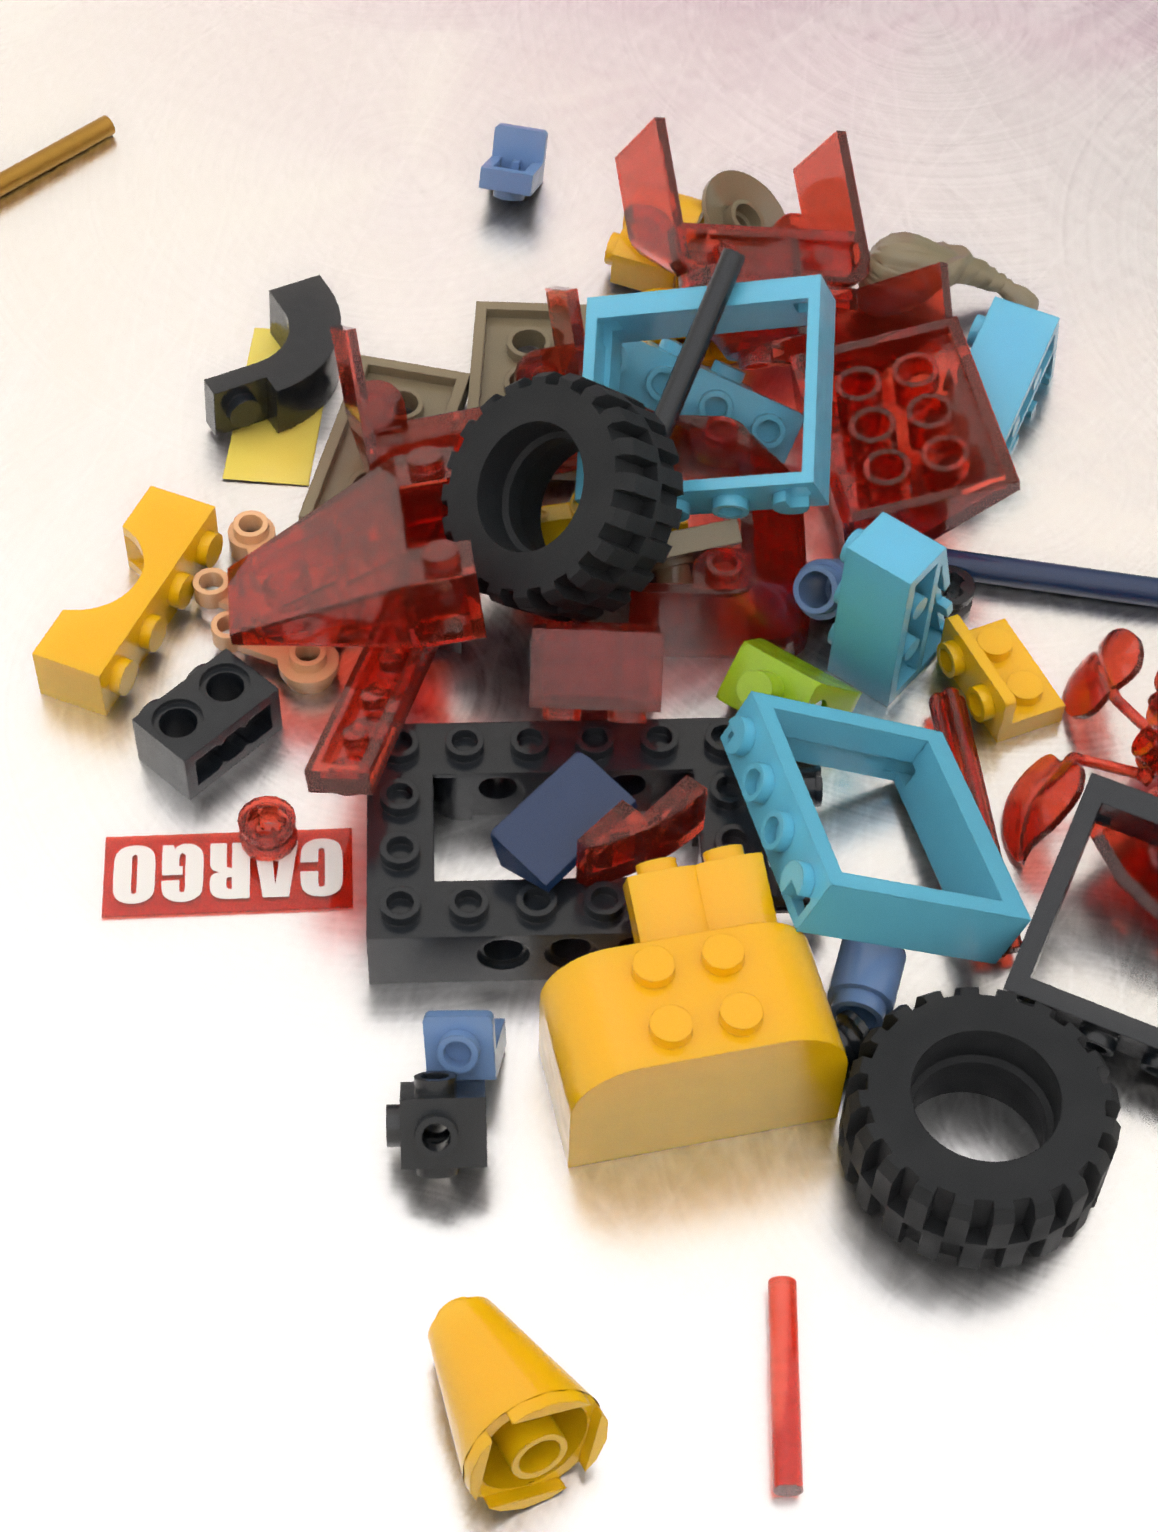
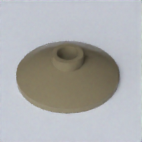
(739, 200)

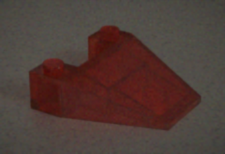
(349, 569)

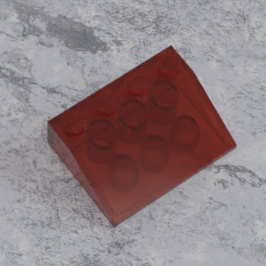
(911, 432)

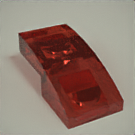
(629, 837)

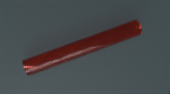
(785, 1387)

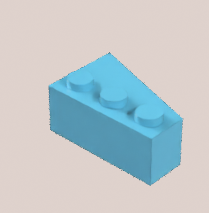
(888, 608)

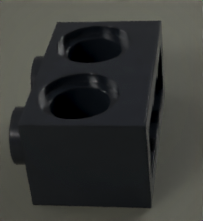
(207, 723)

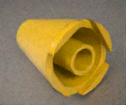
(510, 1407)

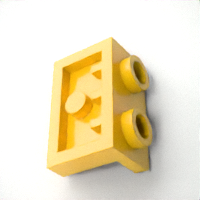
(998, 678)

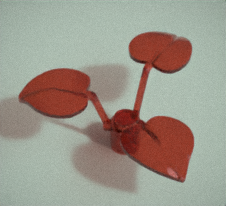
(1054, 786)

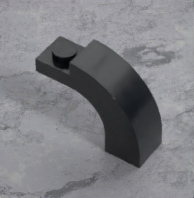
(295, 378)

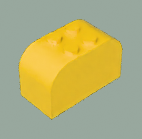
(688, 1042)

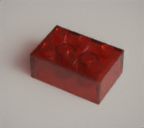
(596, 669)

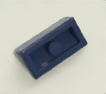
(544, 829)

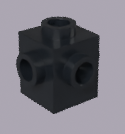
(442, 1148)

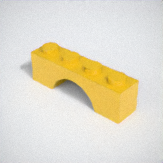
(97, 651)

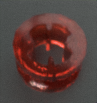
(267, 810)

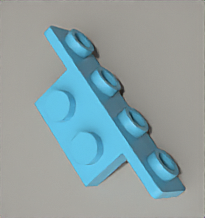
(714, 393)

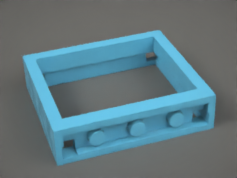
(749, 308)
(978, 904)

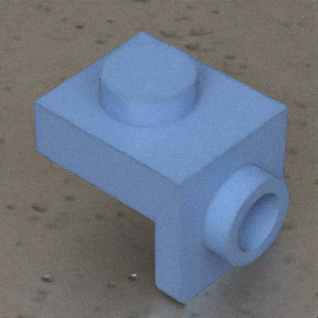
(515, 162)
(464, 1043)

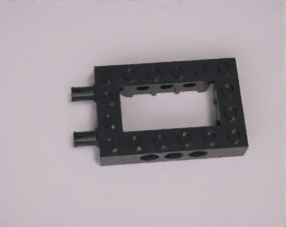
(511, 927)

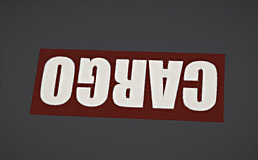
(217, 876)

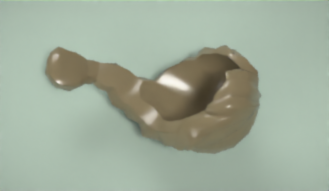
(909, 251)

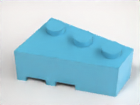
(1013, 355)

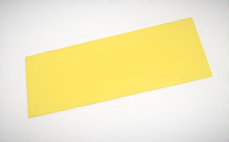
(259, 451)

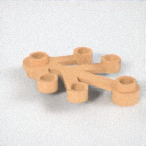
(301, 667)

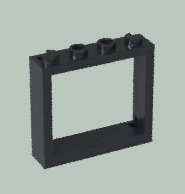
(1107, 1030)

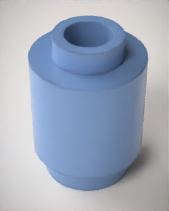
(816, 588)
(866, 980)

